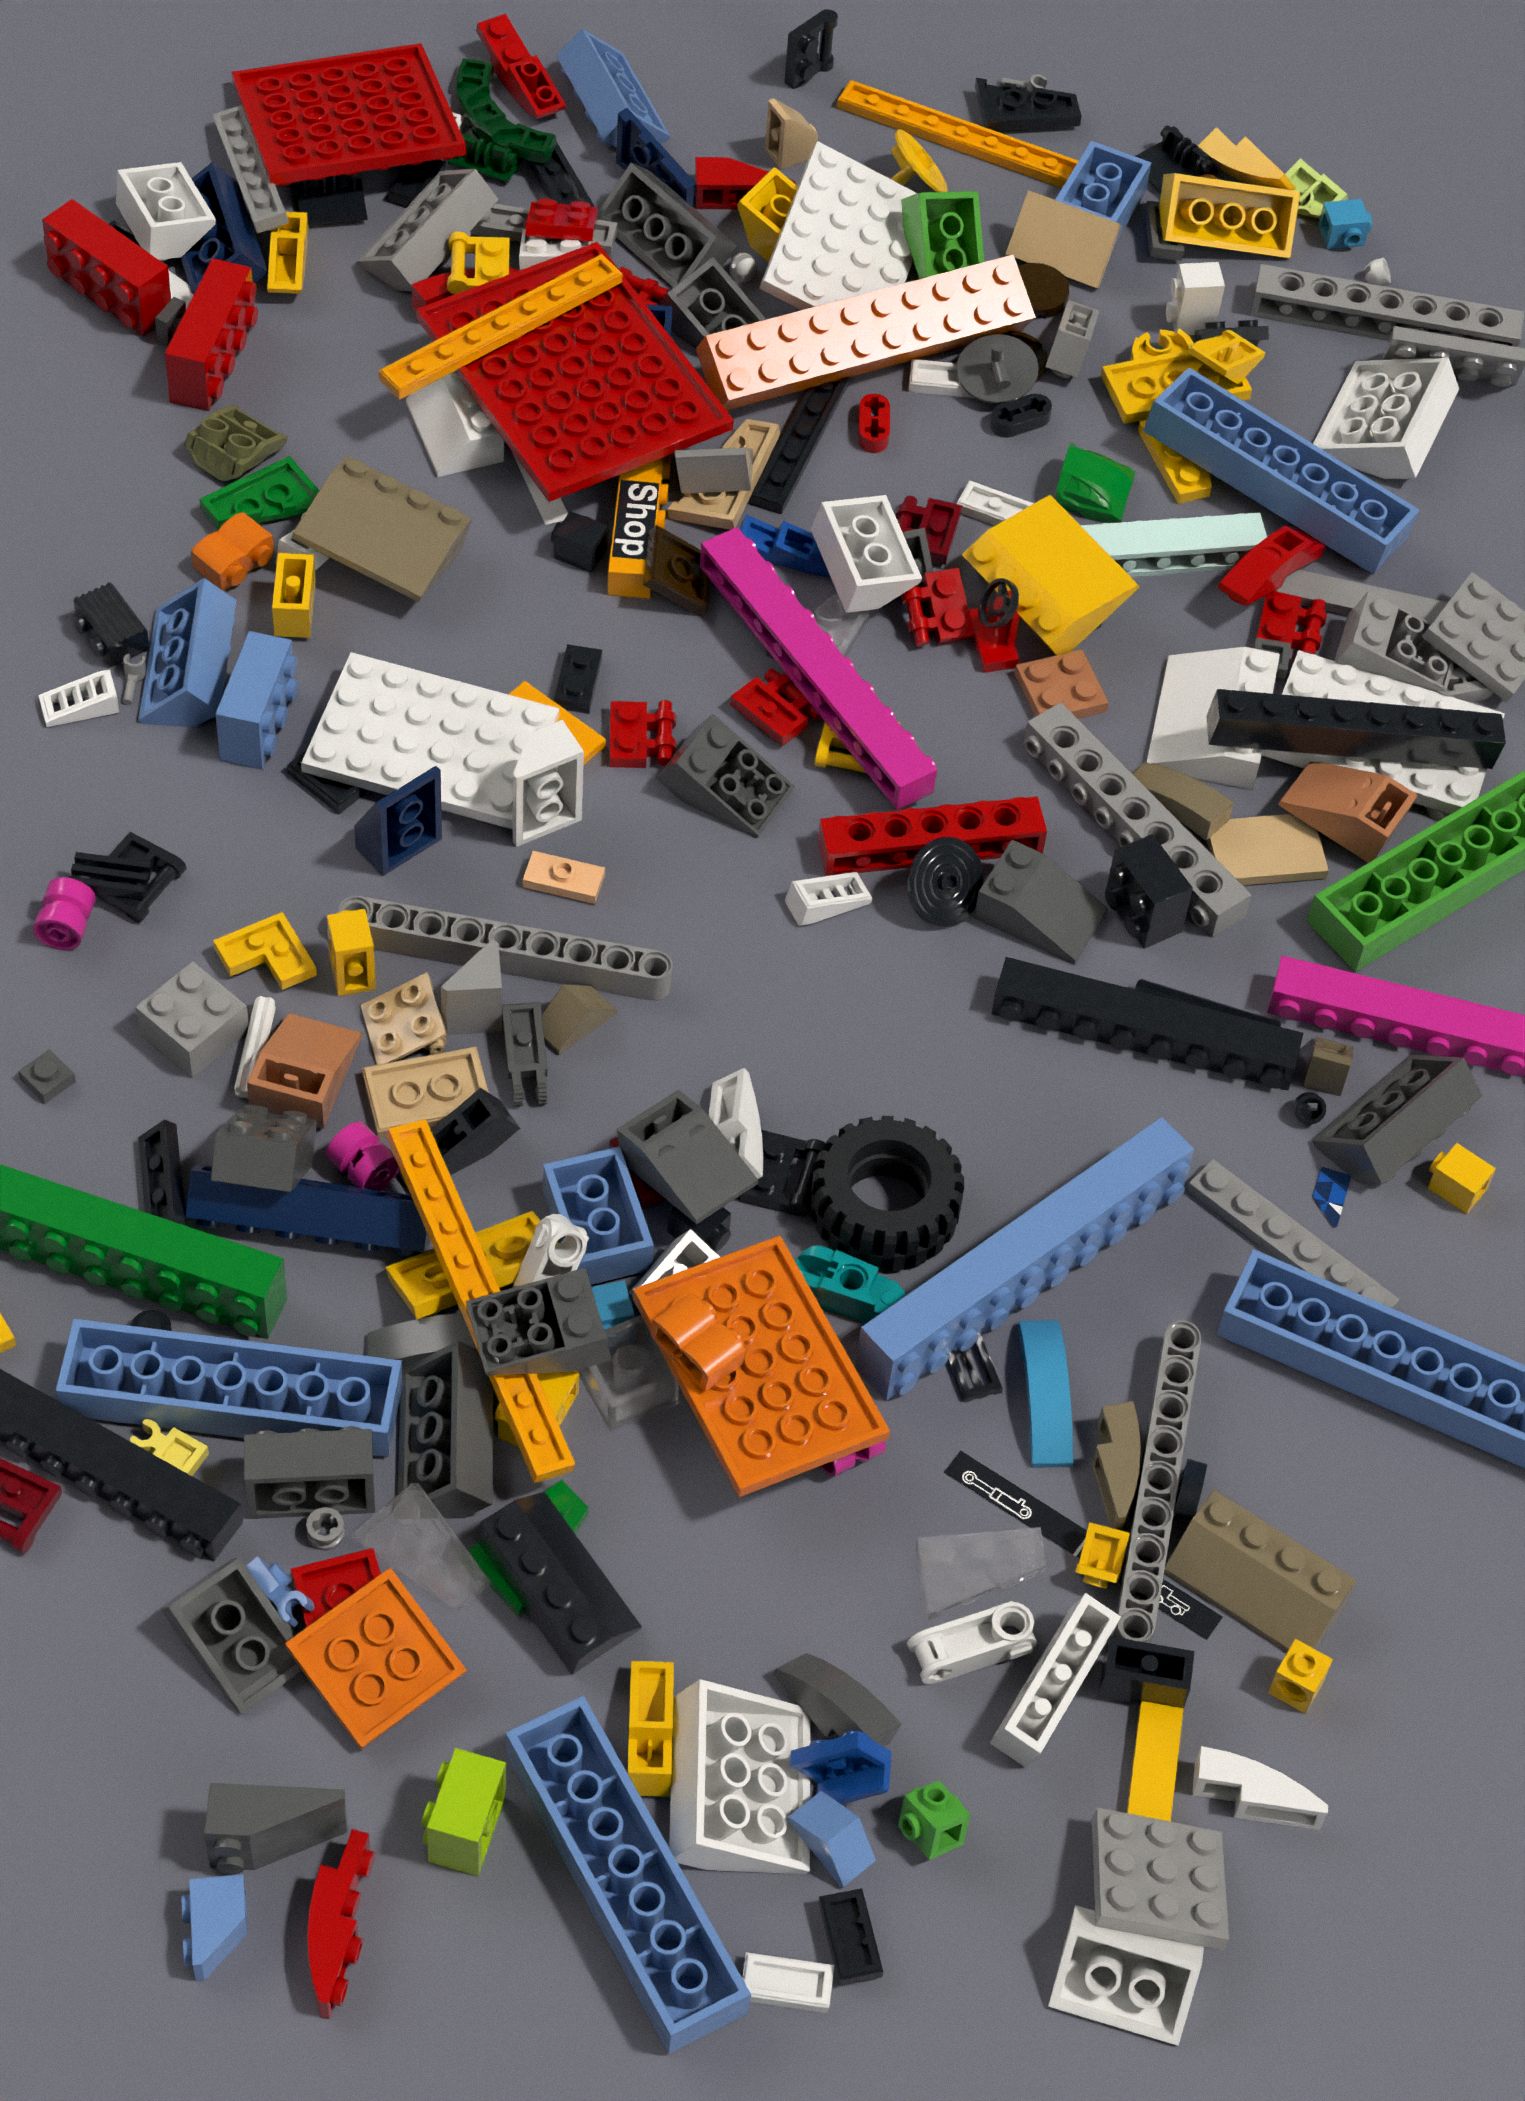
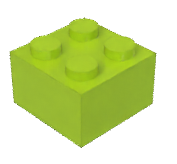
(465, 1811)

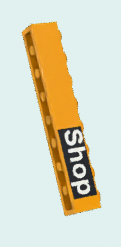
(636, 513)

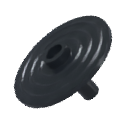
(945, 881)

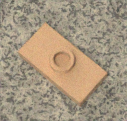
(563, 877)

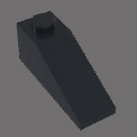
(473, 1131)

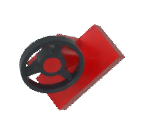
(996, 627)

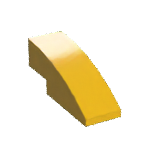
(1244, 161)
(288, 255)
(651, 1727)

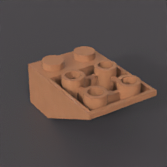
(1349, 806)
(303, 1067)

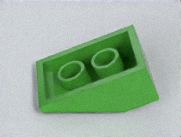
(943, 231)

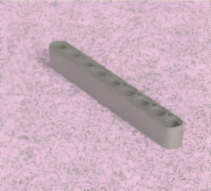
(522, 949)
(1162, 1470)

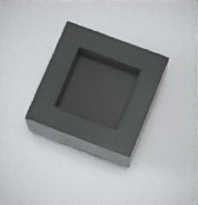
(168, 320)
(1277, 647)
(47, 1076)

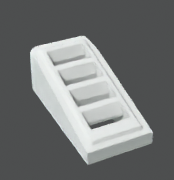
(101, 700)
(807, 908)

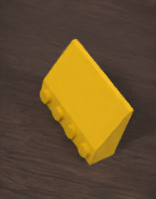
(1059, 571)

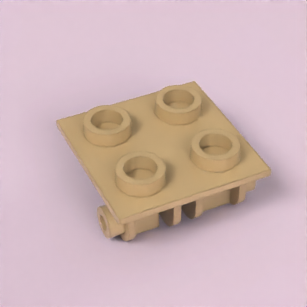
(405, 1021)

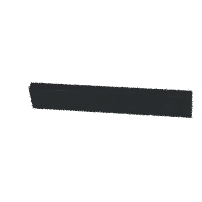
(797, 445)

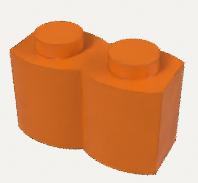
(233, 551)
(698, 1341)

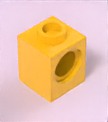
(1300, 1676)

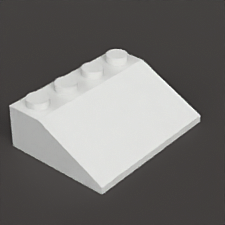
(1389, 415)
(1181, 721)
(737, 1781)

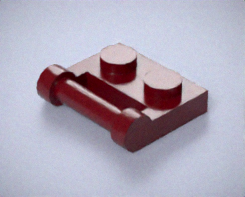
(27, 1498)

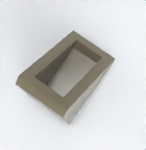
(573, 1015)
(1328, 1066)

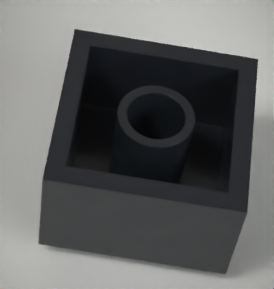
(1148, 891)

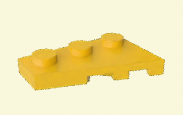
(1182, 476)

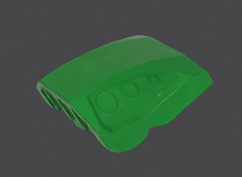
(1094, 485)

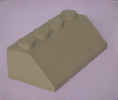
(1259, 1574)

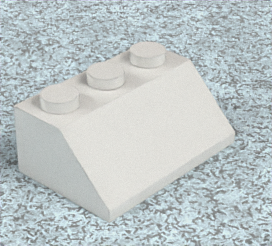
(163, 208)
(454, 427)
(864, 552)
(547, 783)
(1126, 1978)

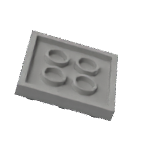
(1483, 635)
(1159, 1879)

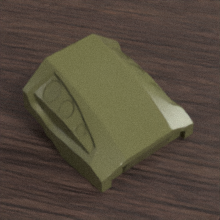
(231, 443)

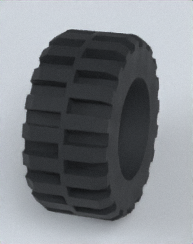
(896, 1151)

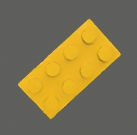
(424, 1284)

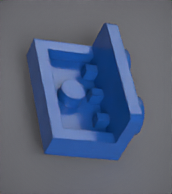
(845, 1766)

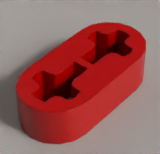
(879, 423)

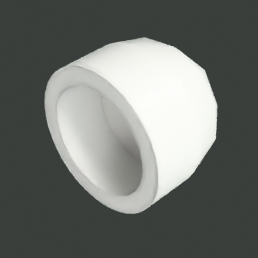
(742, 267)
(1378, 272)

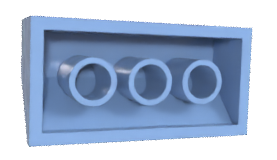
(607, 86)
(188, 657)

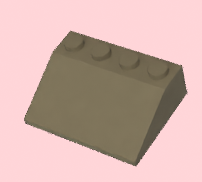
(383, 528)

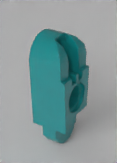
(831, 1271)

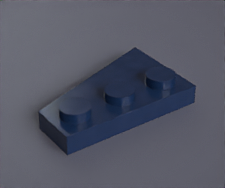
(641, 148)

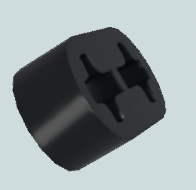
(1023, 413)
(1190, 1489)

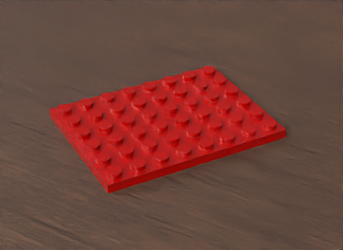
(586, 388)

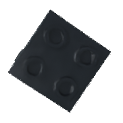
(1176, 156)
(332, 199)

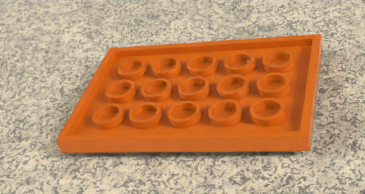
(797, 1389)

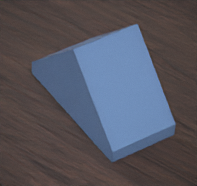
(833, 1837)

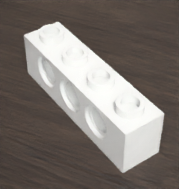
(1055, 1680)

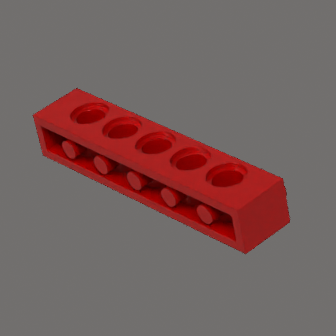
(895, 837)

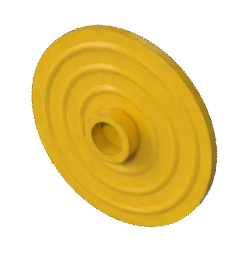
(915, 160)

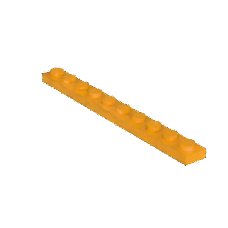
(472, 1278)

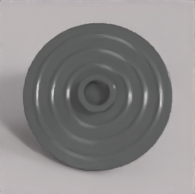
(997, 369)

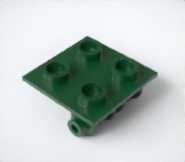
(487, 158)

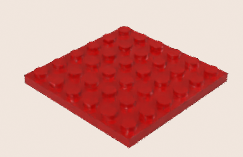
(348, 114)

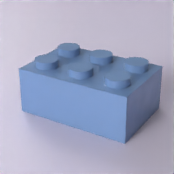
(1107, 183)
(256, 700)
(601, 1198)

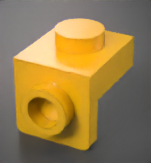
(1102, 1555)

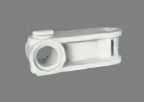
(547, 1259)
(973, 1642)

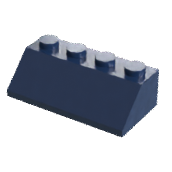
(232, 235)

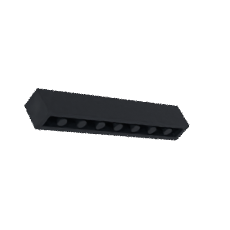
(1355, 729)
(1147, 1023)
(116, 1470)

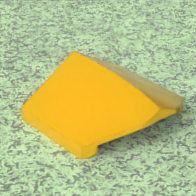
(1228, 355)

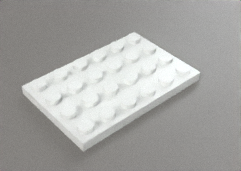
(839, 234)
(400, 722)
(1437, 786)

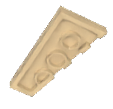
(726, 508)

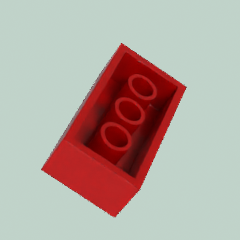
(106, 266)
(211, 334)

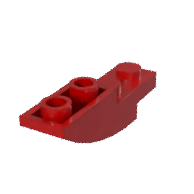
(517, 70)
(1269, 563)
(331, 1934)

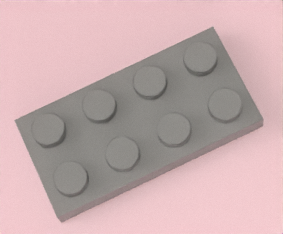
(1468, 357)

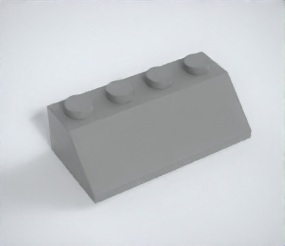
(421, 233)

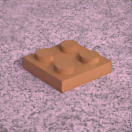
(1062, 679)

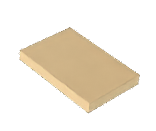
(1063, 238)
(1269, 850)
(421, 1087)

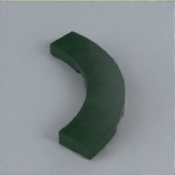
(490, 121)

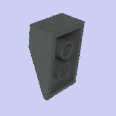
(708, 304)
(1039, 903)
(234, 1634)
(268, 1823)

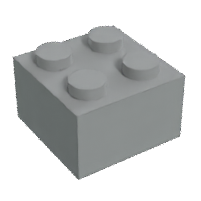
(192, 1019)

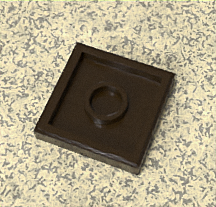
(675, 571)

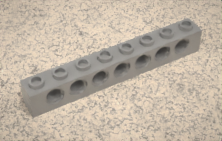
(1376, 309)
(1132, 813)

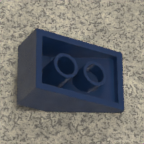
(402, 823)

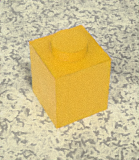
(1460, 1177)

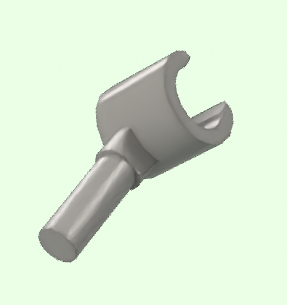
(1036, 81)
(132, 673)

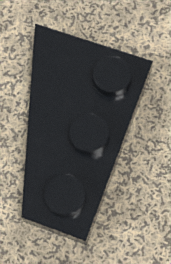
(1019, 109)

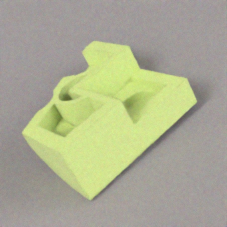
(1313, 189)

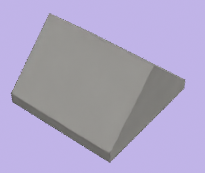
(714, 469)
(474, 995)

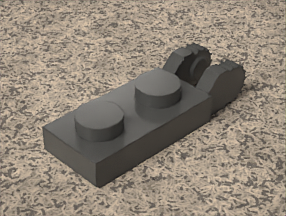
(525, 1048)

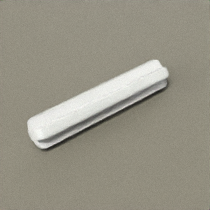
(256, 1039)

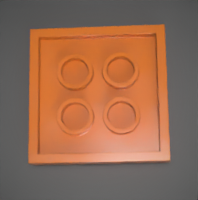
(375, 1658)

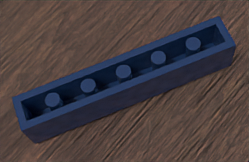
(312, 1209)

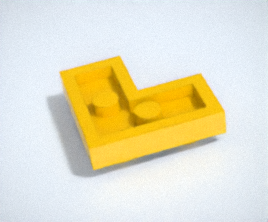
(267, 942)

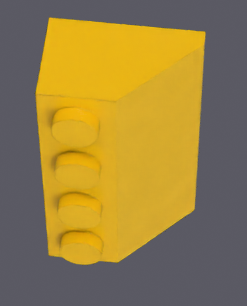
(1228, 215)

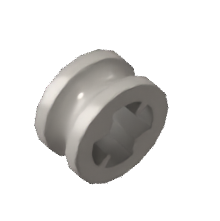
(313, 1527)

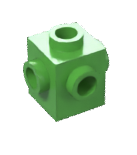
(933, 1819)

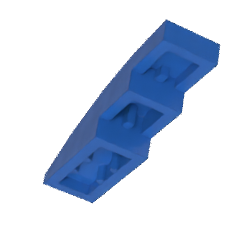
(785, 545)

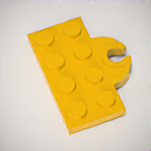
(1151, 371)

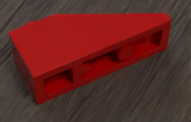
(724, 182)

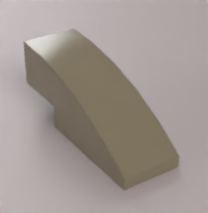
(1186, 798)
(1117, 1460)

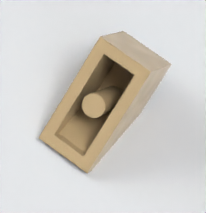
(788, 135)

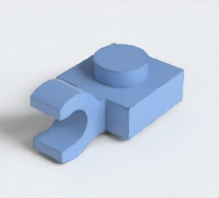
(274, 1584)

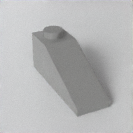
(1072, 340)

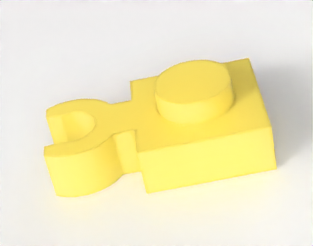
(174, 1448)

